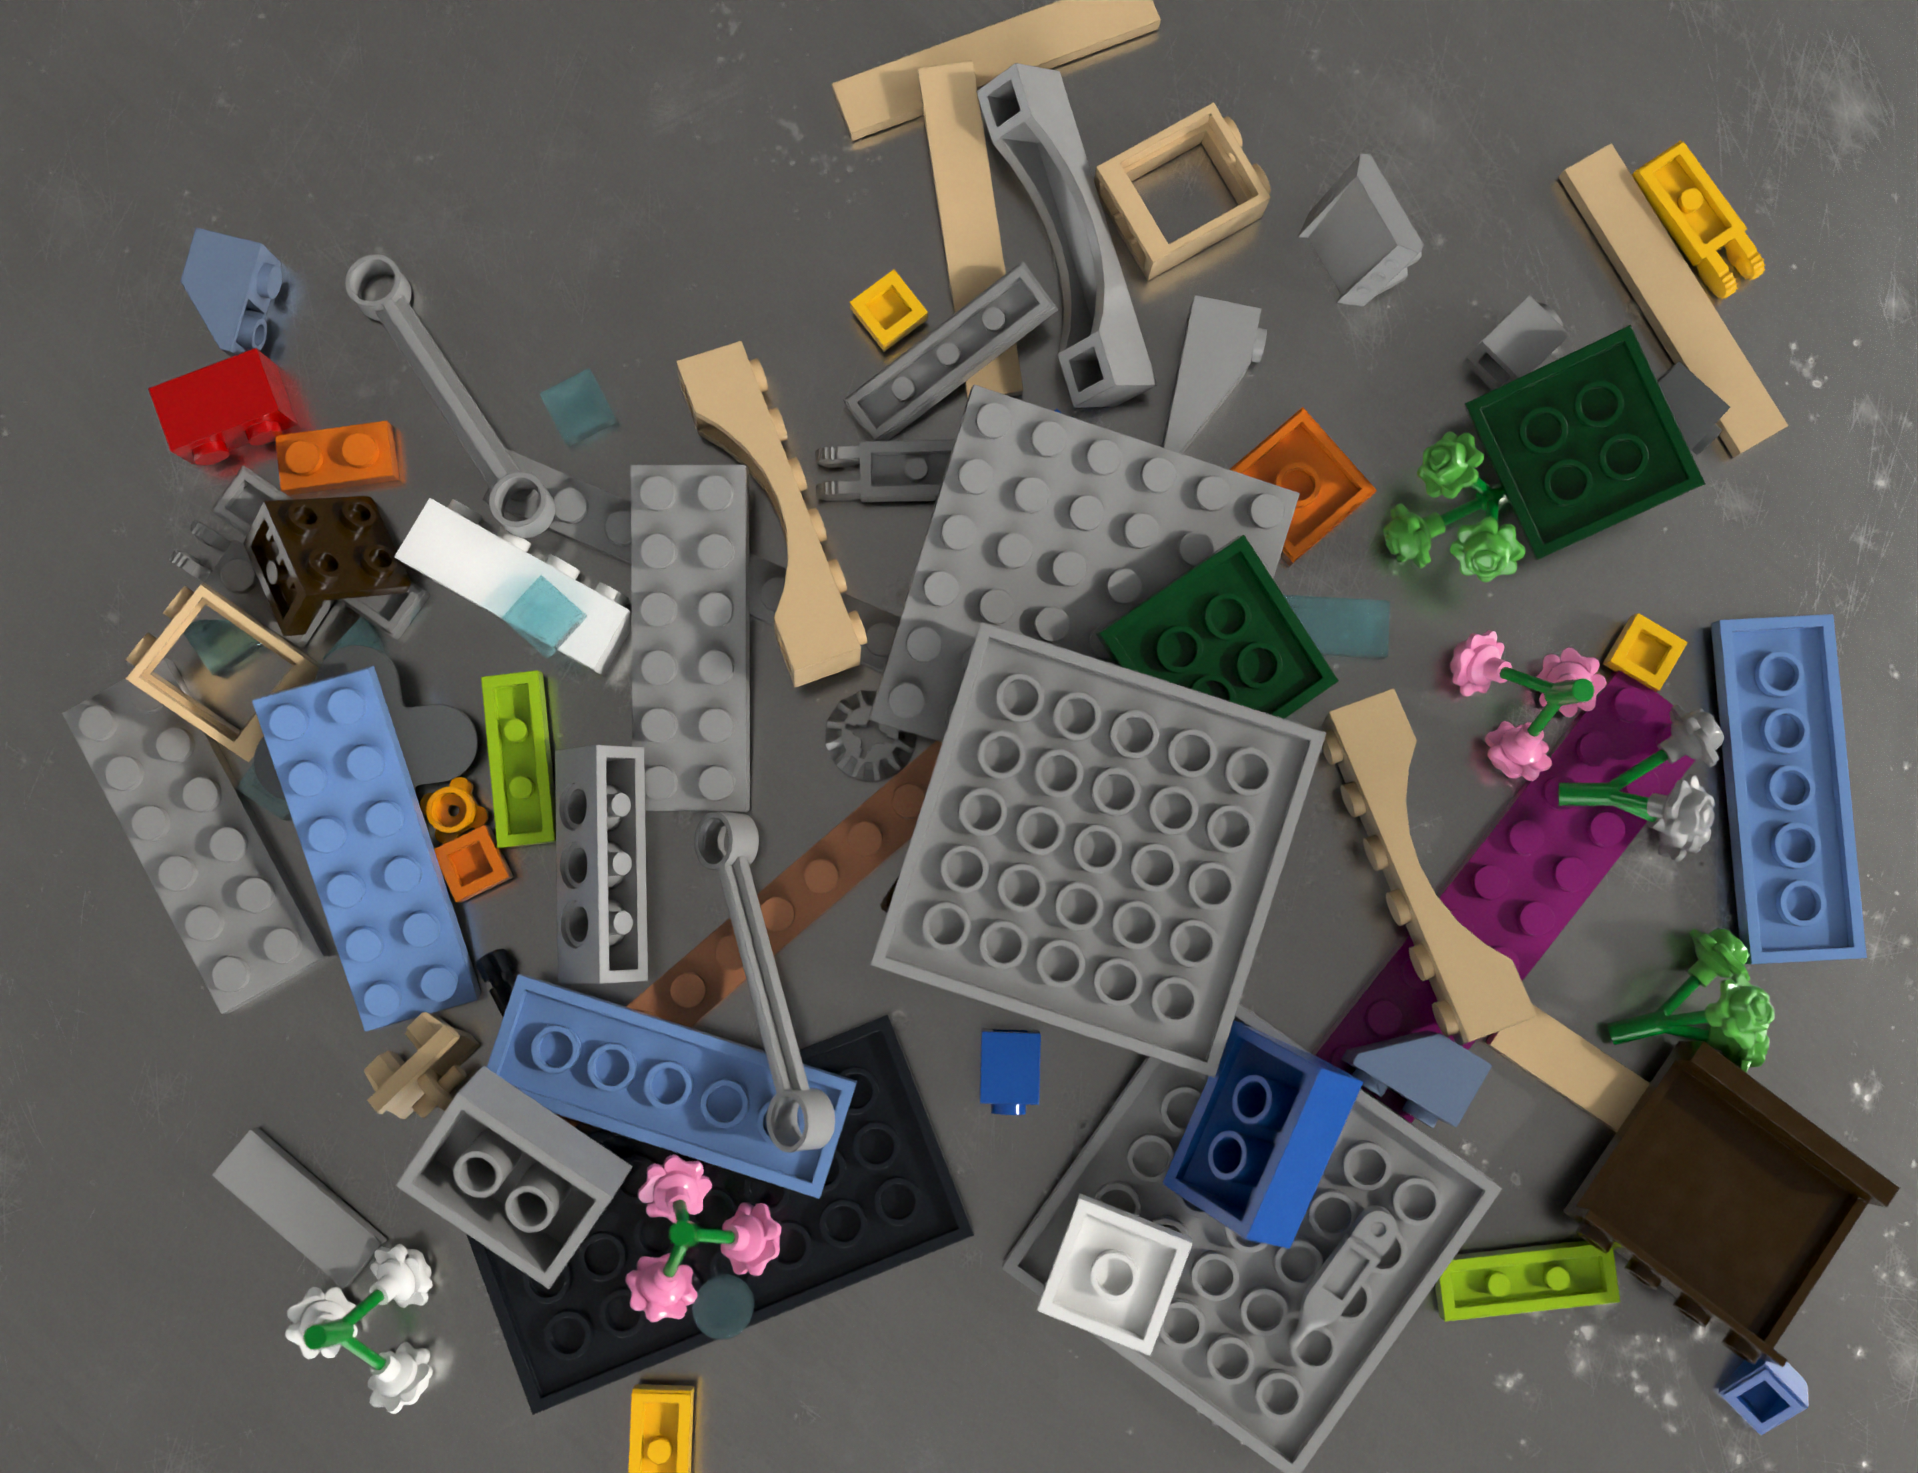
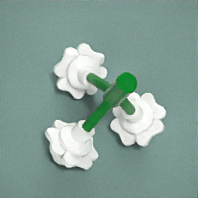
(329, 1321)

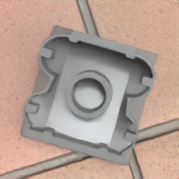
(1362, 234)

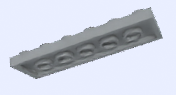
(691, 635)
(197, 842)

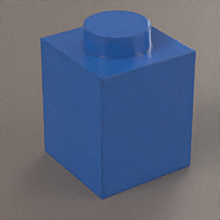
(1009, 1070)

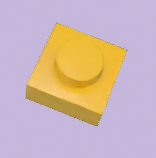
(889, 310)
(1645, 652)

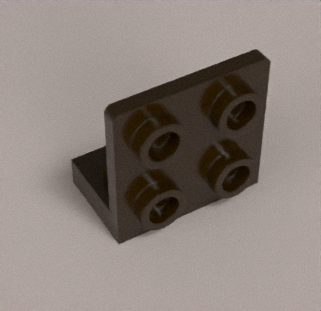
(321, 553)

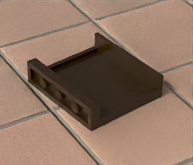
(1725, 1199)

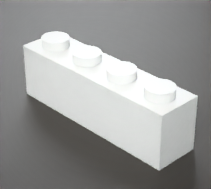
(498, 570)

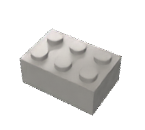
(514, 1176)

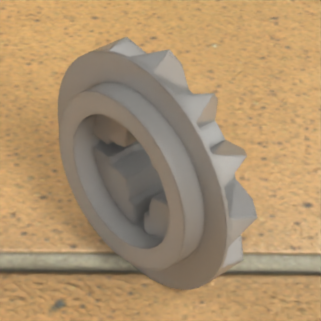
(846, 748)

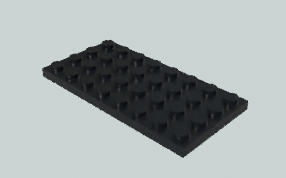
(879, 1208)

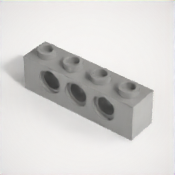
(601, 865)

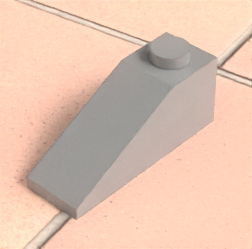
(1212, 360)

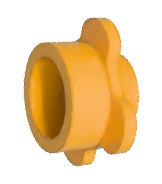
(437, 807)

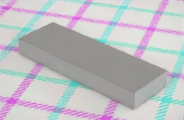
(299, 1207)

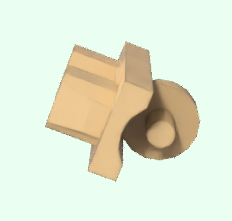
(427, 1076)

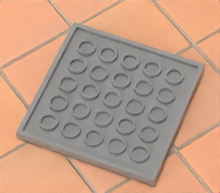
(1054, 539)
(1098, 849)
(1243, 1298)

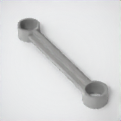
(448, 394)
(764, 984)

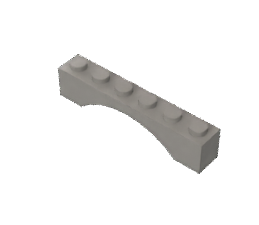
(1039, 138)

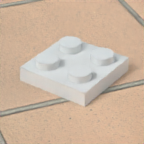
(1115, 1274)

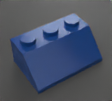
(1262, 1136)

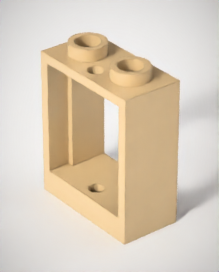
(1132, 218)
(182, 612)

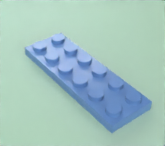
(1788, 789)
(367, 847)
(657, 1082)

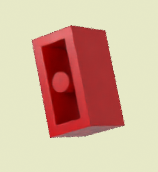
(223, 408)

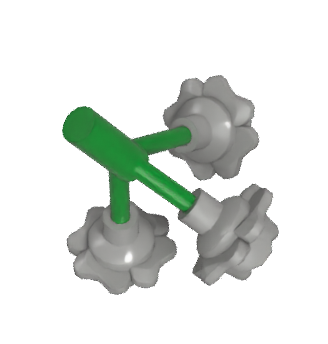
(1684, 814)

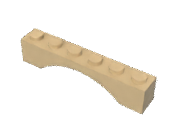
(730, 411)
(1472, 982)

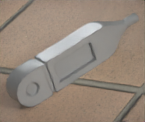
(1345, 1270)

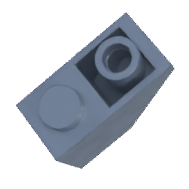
(231, 288)
(1425, 1070)

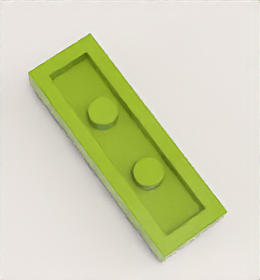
(519, 759)
(1526, 1281)

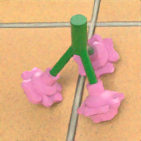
(1564, 685)
(672, 1192)

